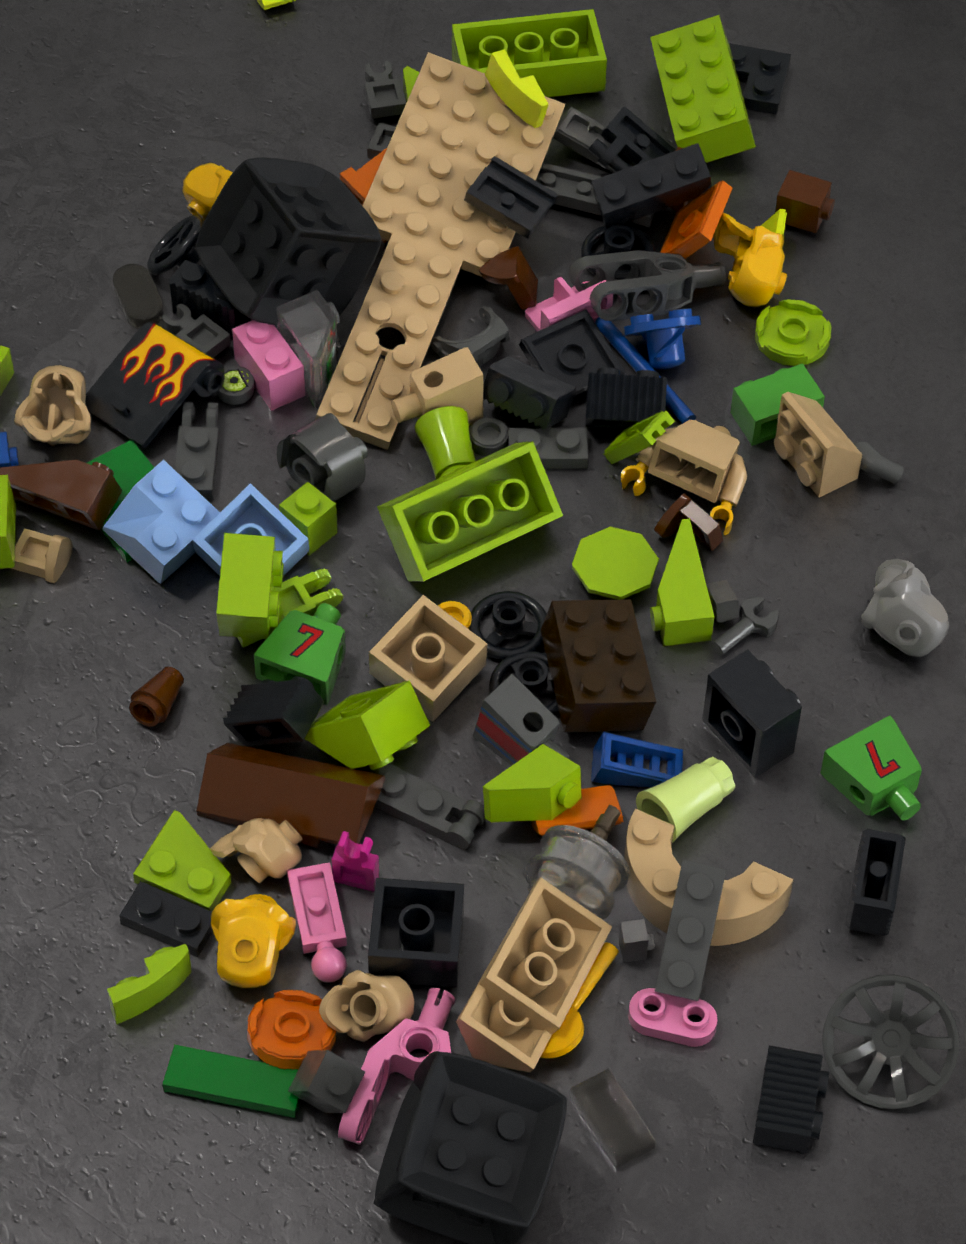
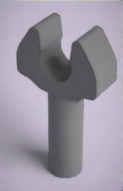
(749, 624)

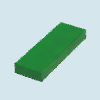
(231, 1081)

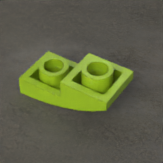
(164, 974)

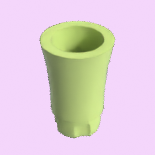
(688, 794)

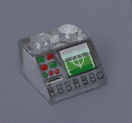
(311, 333)

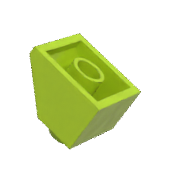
(370, 726)

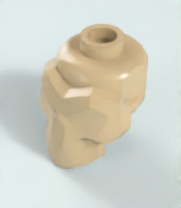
(264, 847)
(367, 1005)

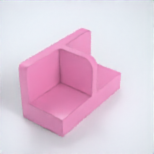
(564, 304)

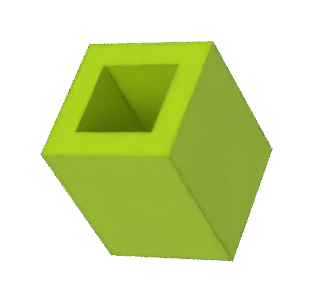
(312, 514)

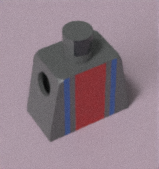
(515, 722)

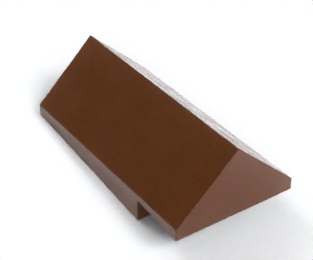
(308, 794)

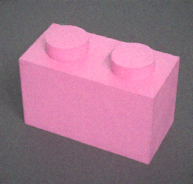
(271, 361)

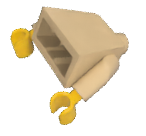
(697, 460)

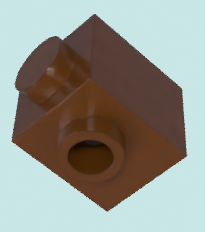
(805, 200)

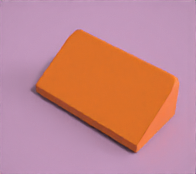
(585, 811)

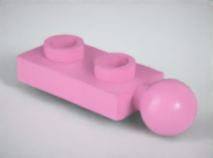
(319, 919)

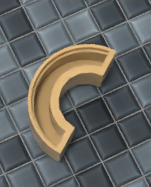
(747, 902)

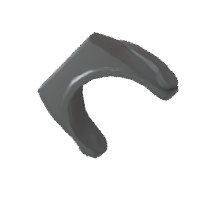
(483, 345)

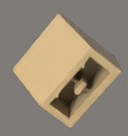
(815, 445)

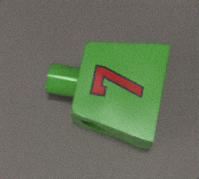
(304, 648)
(875, 770)

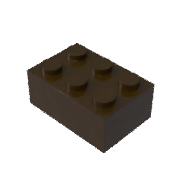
(597, 665)

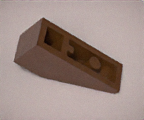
(67, 489)

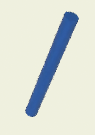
(639, 363)

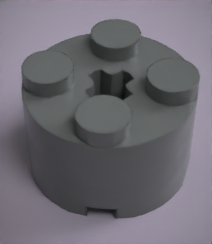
(324, 457)

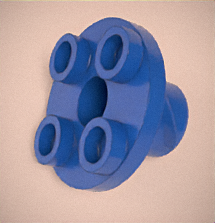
(664, 336)

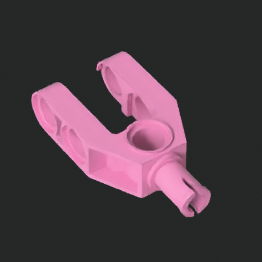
(393, 1055)

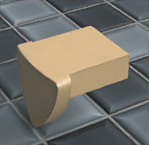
(42, 554)

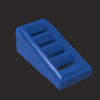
(623, 747)

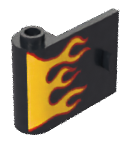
(151, 382)

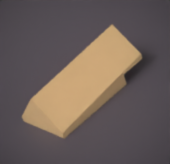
(532, 979)

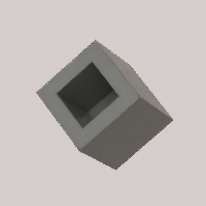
(326, 1081)

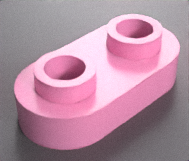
(671, 1018)

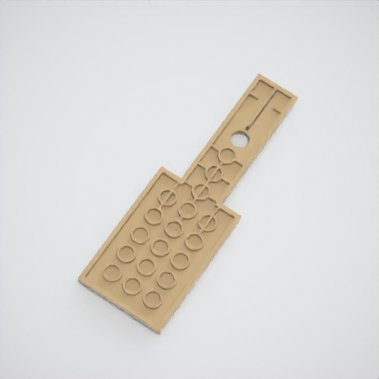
(418, 204)

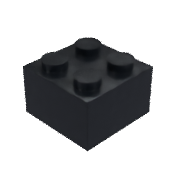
(752, 712)
(417, 931)

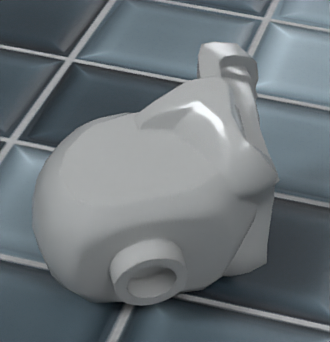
(905, 609)

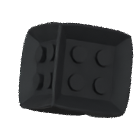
(284, 234)
(471, 1150)

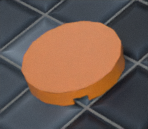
(288, 1028)

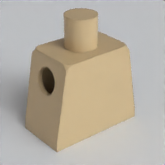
(445, 382)

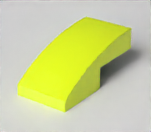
(519, 94)

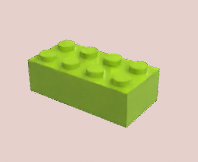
(556, 48)
(703, 89)
(470, 511)

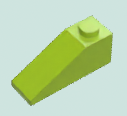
(683, 601)

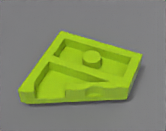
(184, 865)

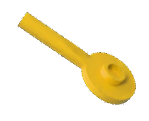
(572, 1028)

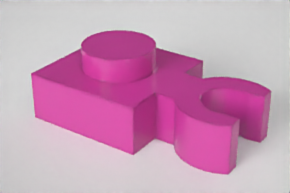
(355, 864)

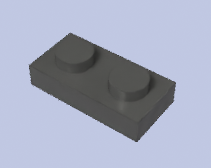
(556, 446)

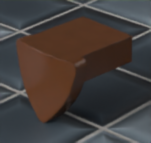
(513, 270)
(703, 525)

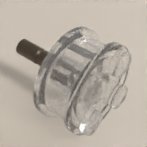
(582, 864)

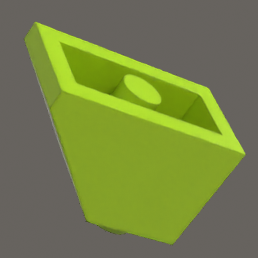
(533, 788)

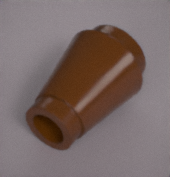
(156, 697)

